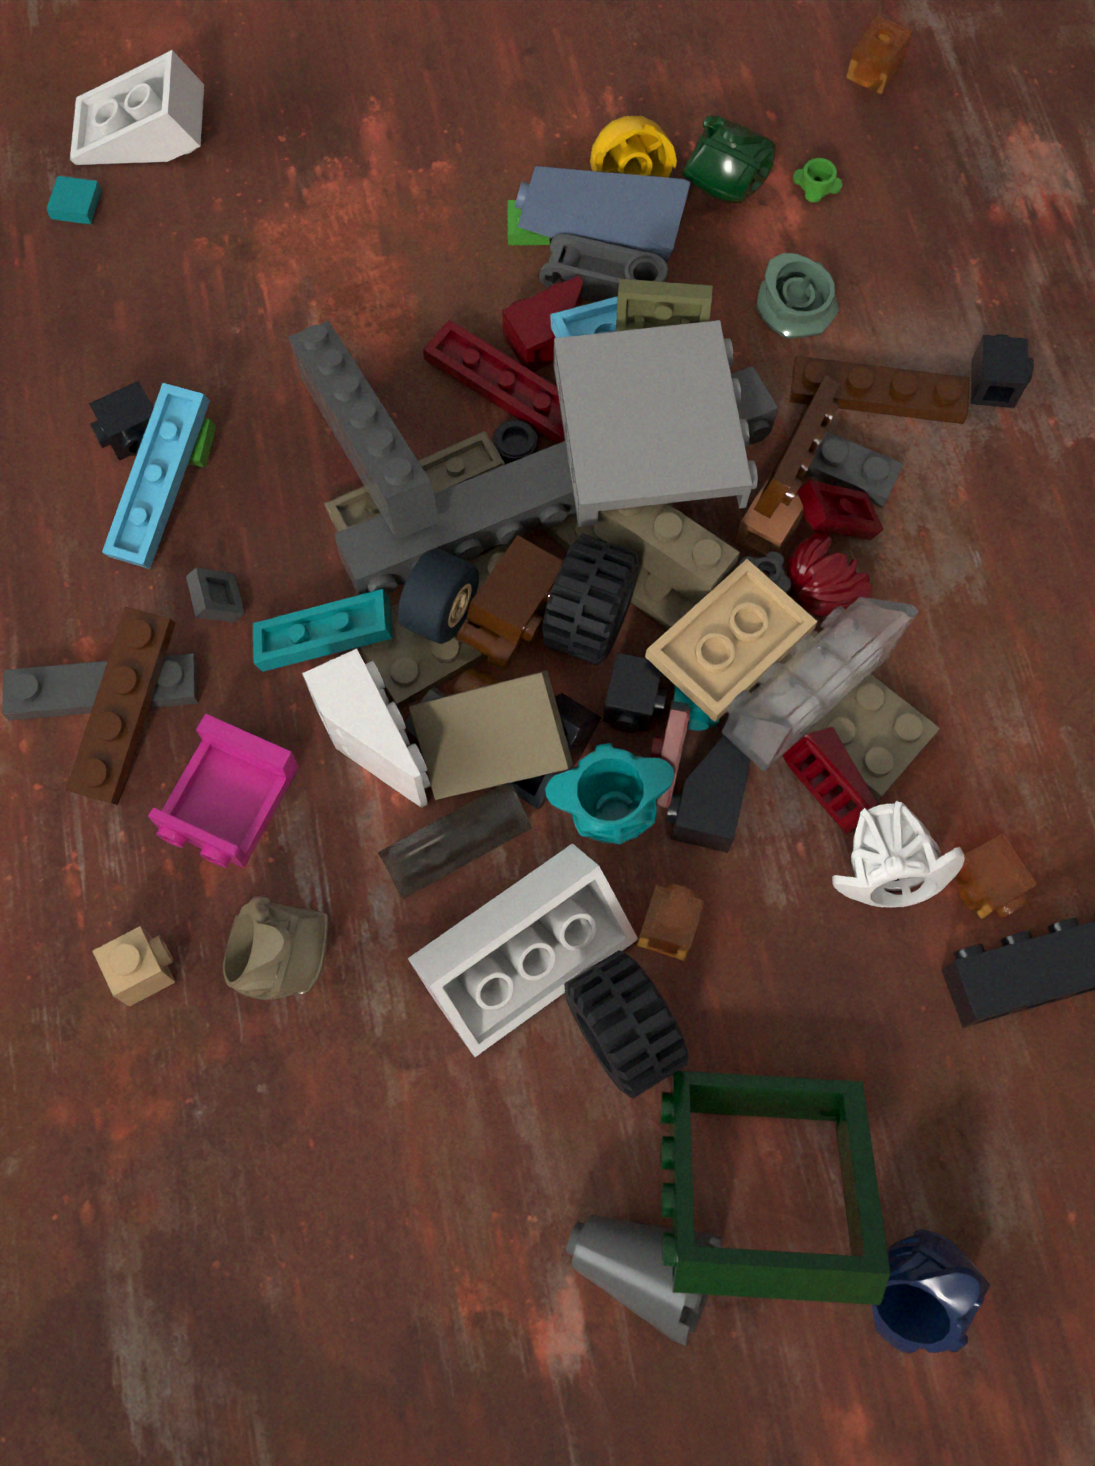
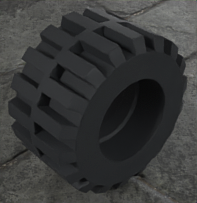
(590, 598)
(626, 1023)

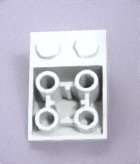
(365, 723)

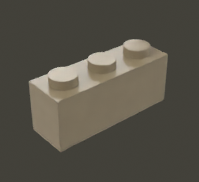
(670, 547)

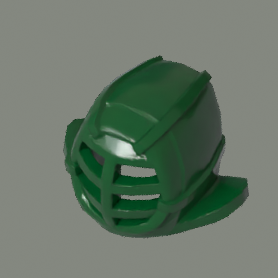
(729, 160)

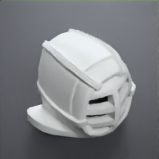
(894, 846)

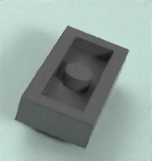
(854, 467)

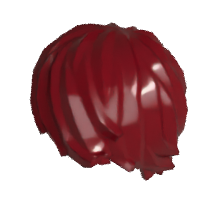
(824, 579)

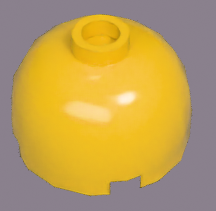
(633, 147)

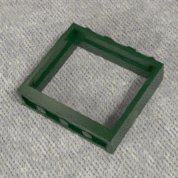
(765, 1273)

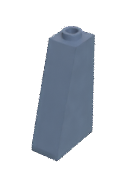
(604, 207)

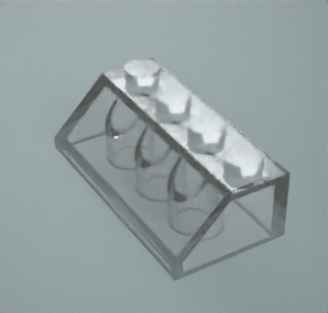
(815, 678)

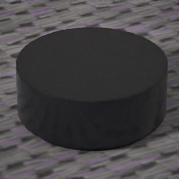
(515, 440)

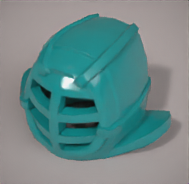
(611, 793)

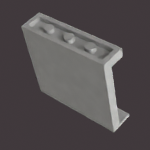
(652, 418)

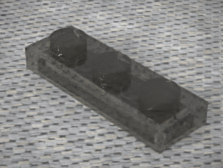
(455, 840)

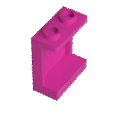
(226, 793)

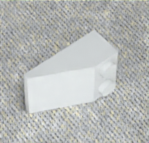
(140, 115)

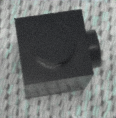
(1000, 371)
(122, 419)
(633, 694)

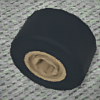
(438, 595)

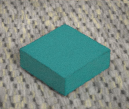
(74, 200)

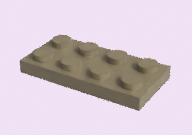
(415, 663)

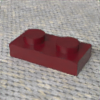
(839, 510)

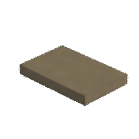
(491, 735)

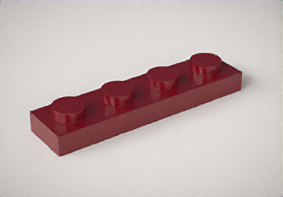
(497, 378)

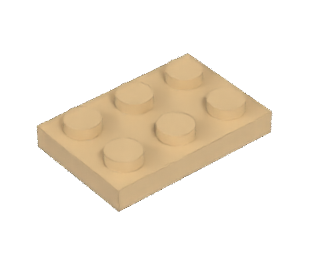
(730, 639)

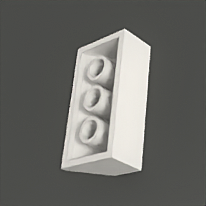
(523, 948)

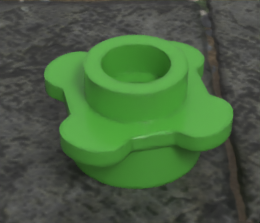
(818, 179)

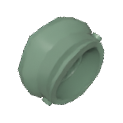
(797, 296)

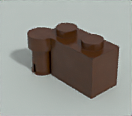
(510, 603)

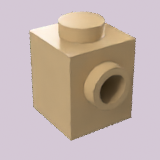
(135, 965)

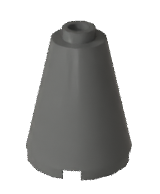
(628, 1265)

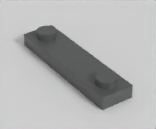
(73, 688)

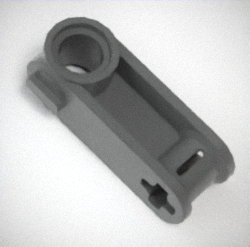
(599, 265)

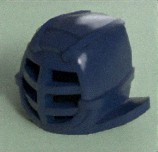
(929, 1295)

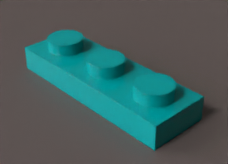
(322, 630)

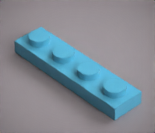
(156, 475)

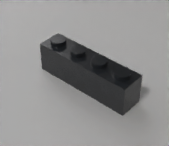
(1022, 972)

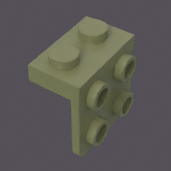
(661, 304)

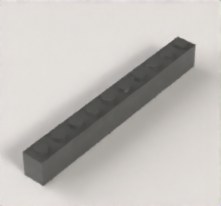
(499, 506)

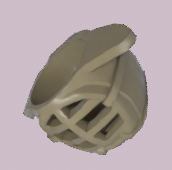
(275, 950)

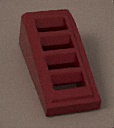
(824, 753)

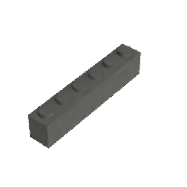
(365, 431)

